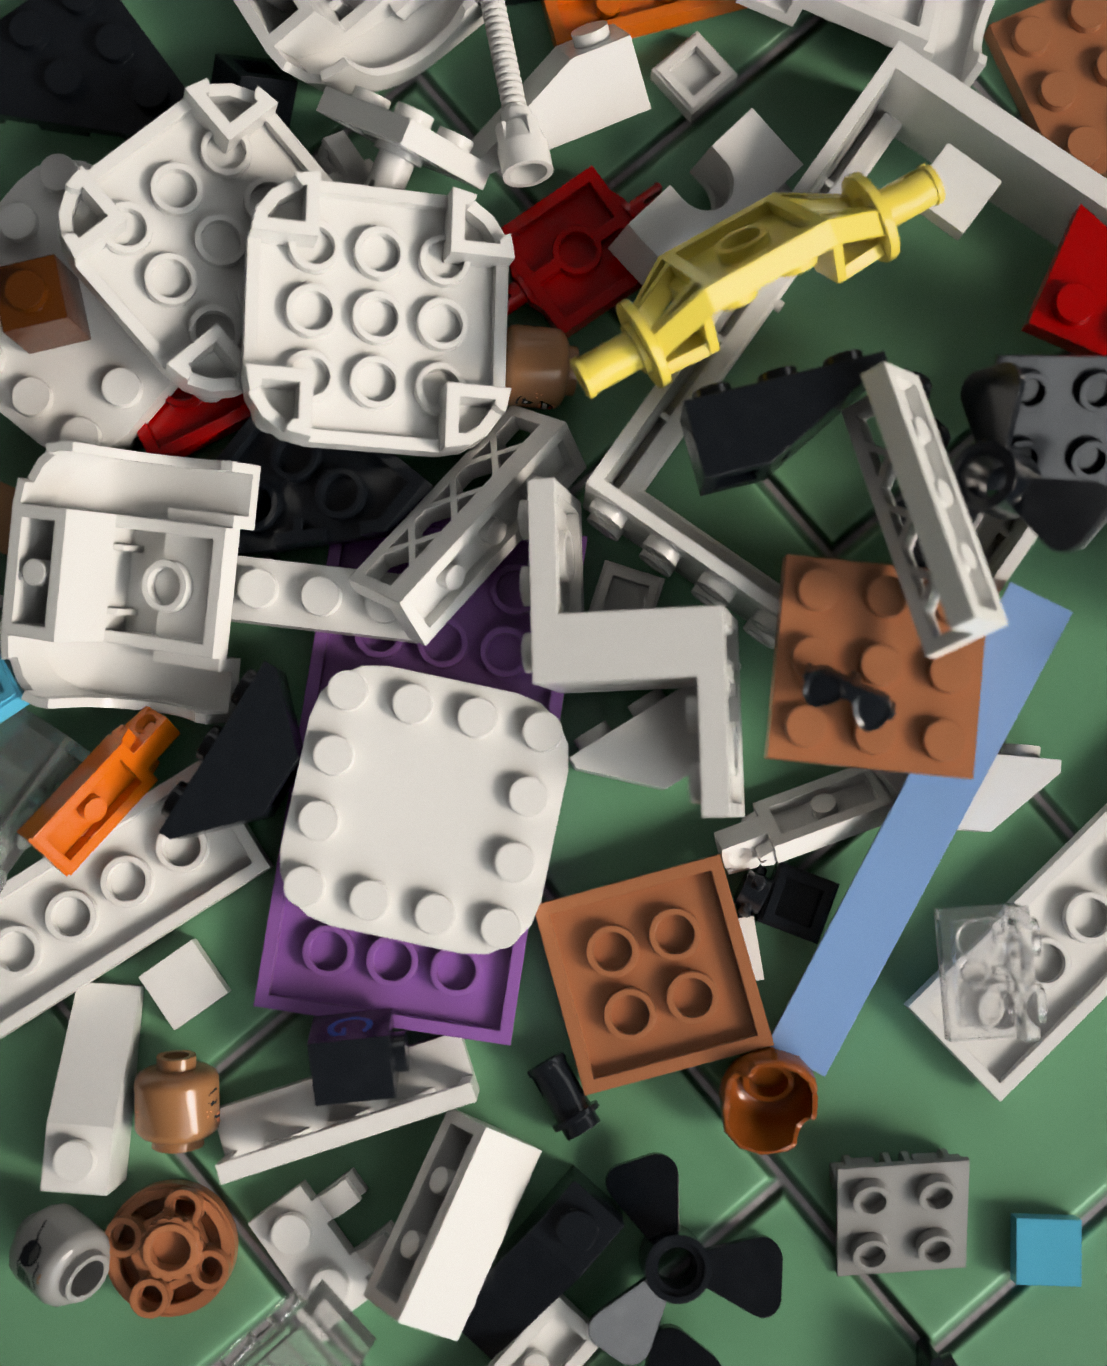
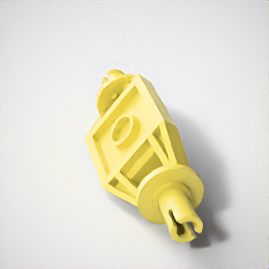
(743, 253)

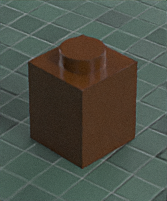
(42, 304)

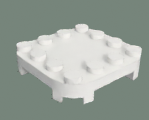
(167, 227)
(375, 318)
(83, 390)
(424, 809)

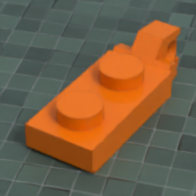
(99, 791)

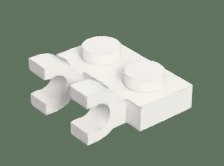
(311, 1246)

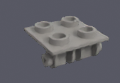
(900, 1212)

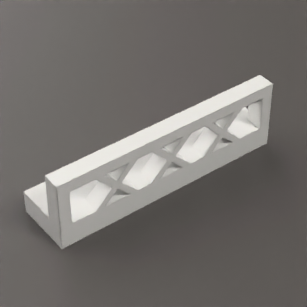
(933, 512)
(482, 527)
(288, 1125)

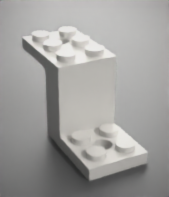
(631, 647)

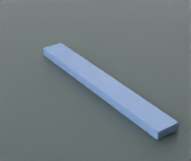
(913, 844)

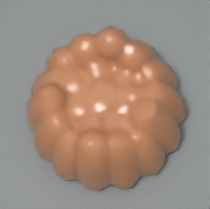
(171, 1248)

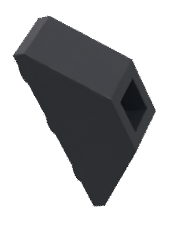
(243, 764)

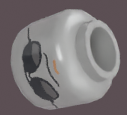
(60, 1255)

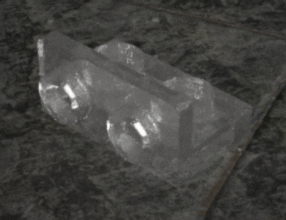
(989, 972)

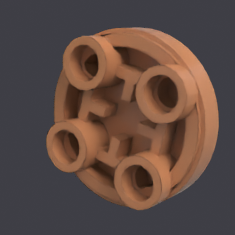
(172, 1197)

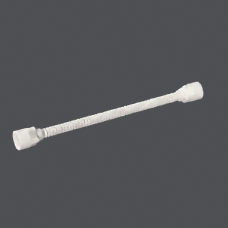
(521, 142)

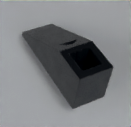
(755, 428)

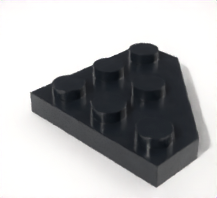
(82, 69)
(321, 493)

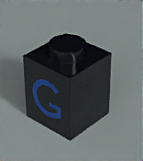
(356, 1056)

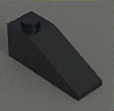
(542, 1260)

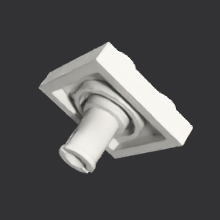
(403, 139)

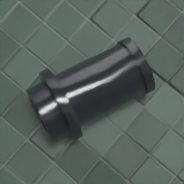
(564, 1096)

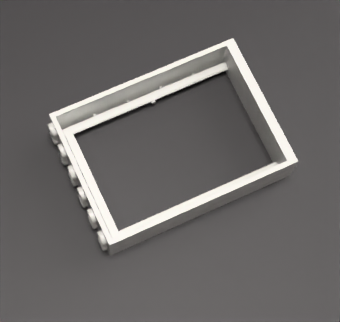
(925, 112)

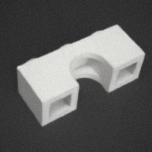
(735, 174)

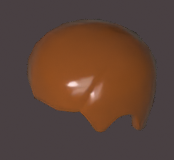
(767, 1100)

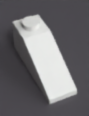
(578, 89)
(94, 1092)

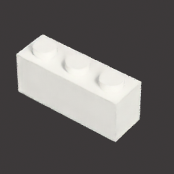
(451, 1225)

